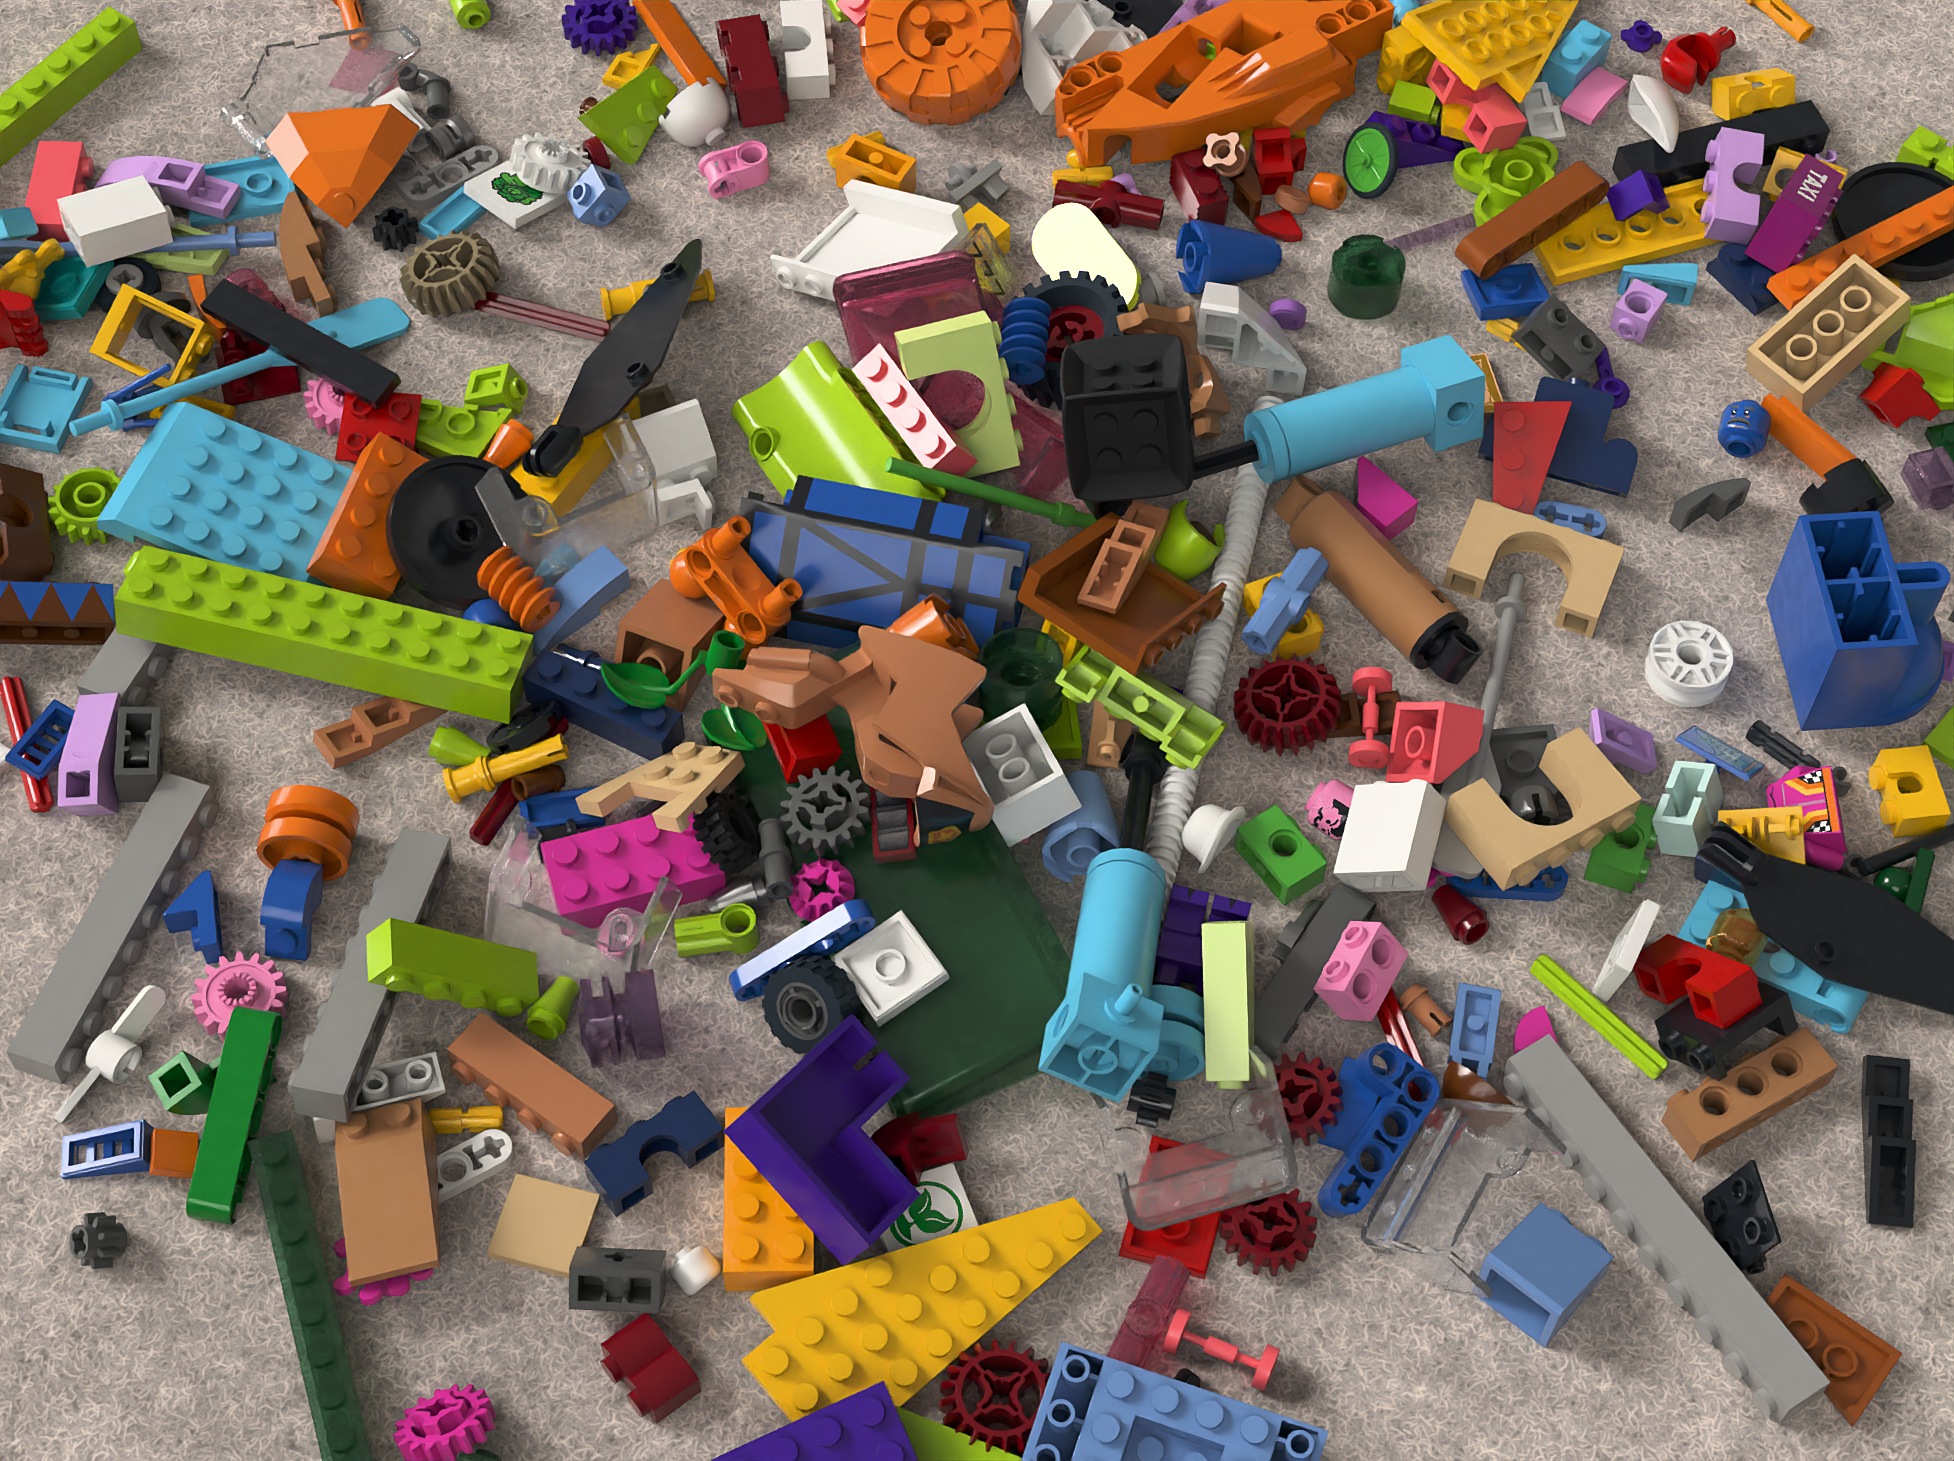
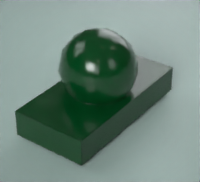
(1908, 886)

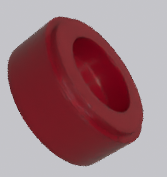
(596, 152)

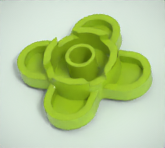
(1504, 175)

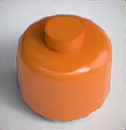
(1327, 190)

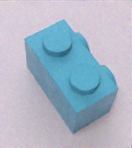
(1575, 57)

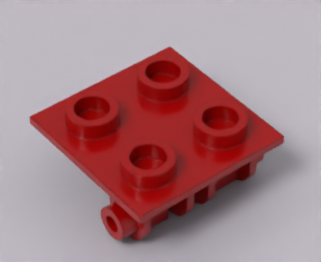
(361, 423)

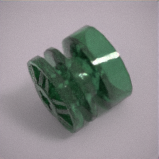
(1020, 671)

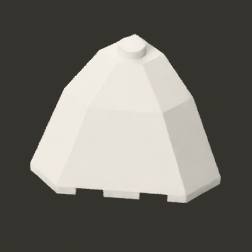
(1063, 35)
(1239, 324)

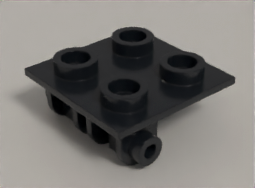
(1742, 1218)

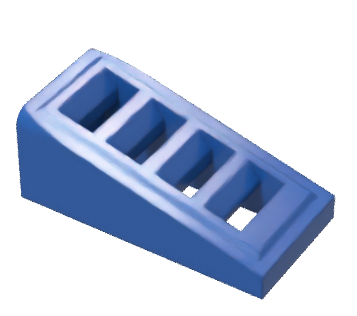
(54, 714)
(134, 1157)

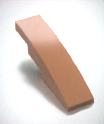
(1124, 557)
(371, 729)

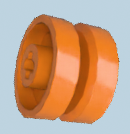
(309, 827)

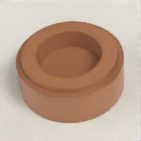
(1292, 199)

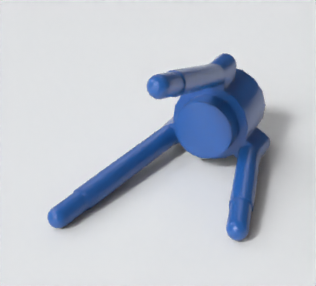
(128, 393)

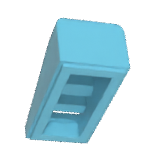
(17, 223)
(1673, 278)

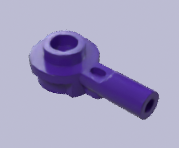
(1607, 381)

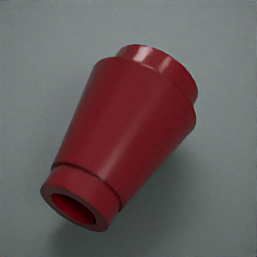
(1460, 915)

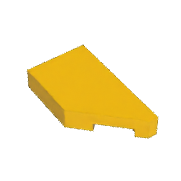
(628, 65)

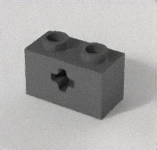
(138, 752)
(617, 1279)

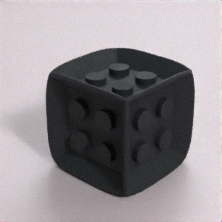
(1127, 417)

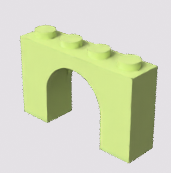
(969, 346)

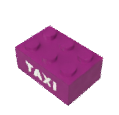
(1796, 215)

